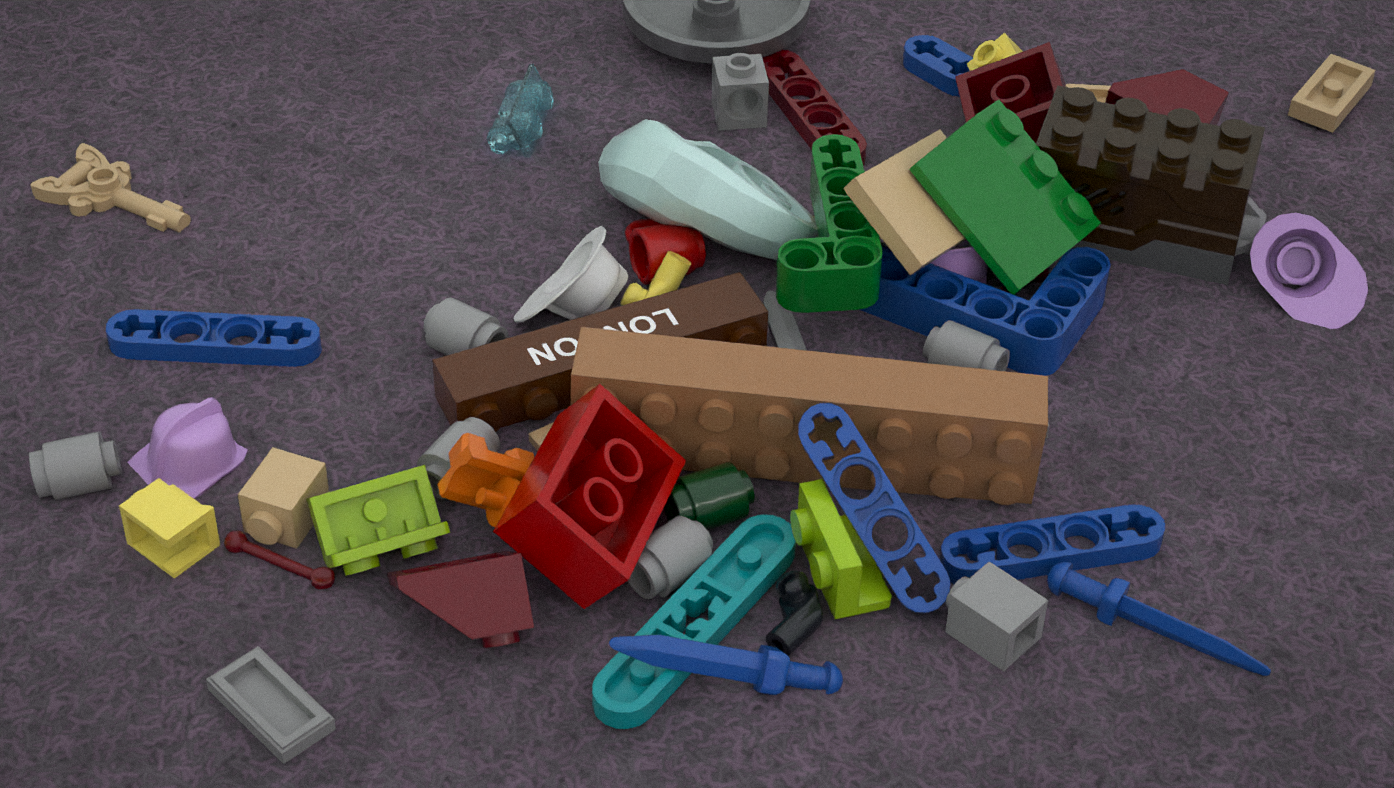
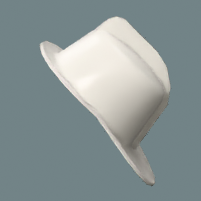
(582, 285)

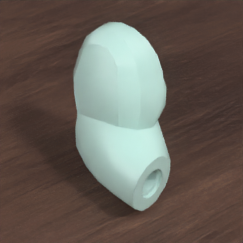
(701, 189)

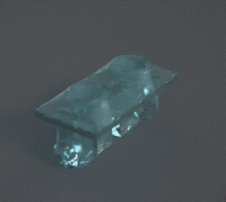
(521, 114)

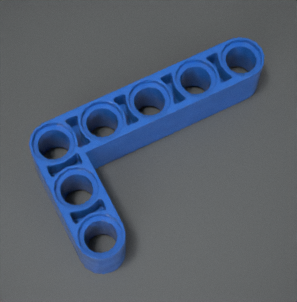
(1034, 331)

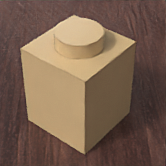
(276, 495)

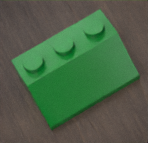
(1005, 196)

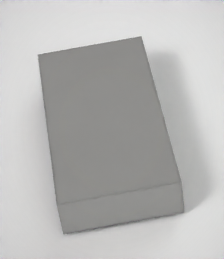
(271, 704)

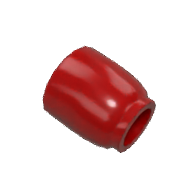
(651, 242)

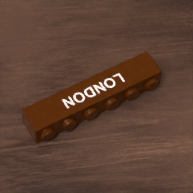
(532, 371)

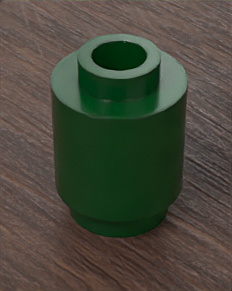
(712, 496)

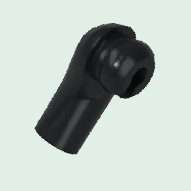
(800, 612)

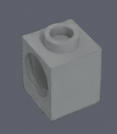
(739, 91)

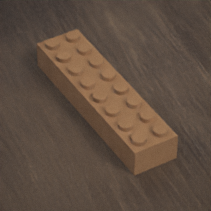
(742, 404)

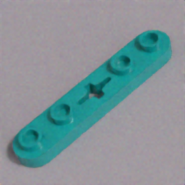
(725, 584)

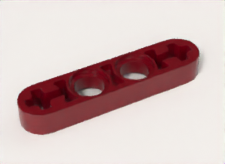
(809, 111)

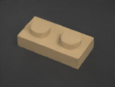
(1331, 93)

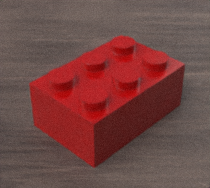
(591, 497)

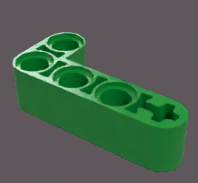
(845, 261)

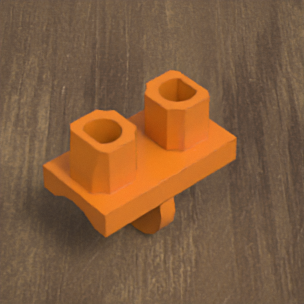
(483, 476)

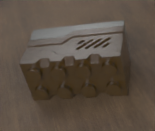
(1159, 183)

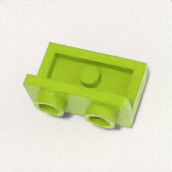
(377, 518)
(836, 555)

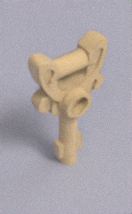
(100, 186)

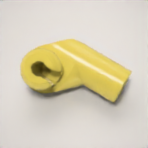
(665, 280)

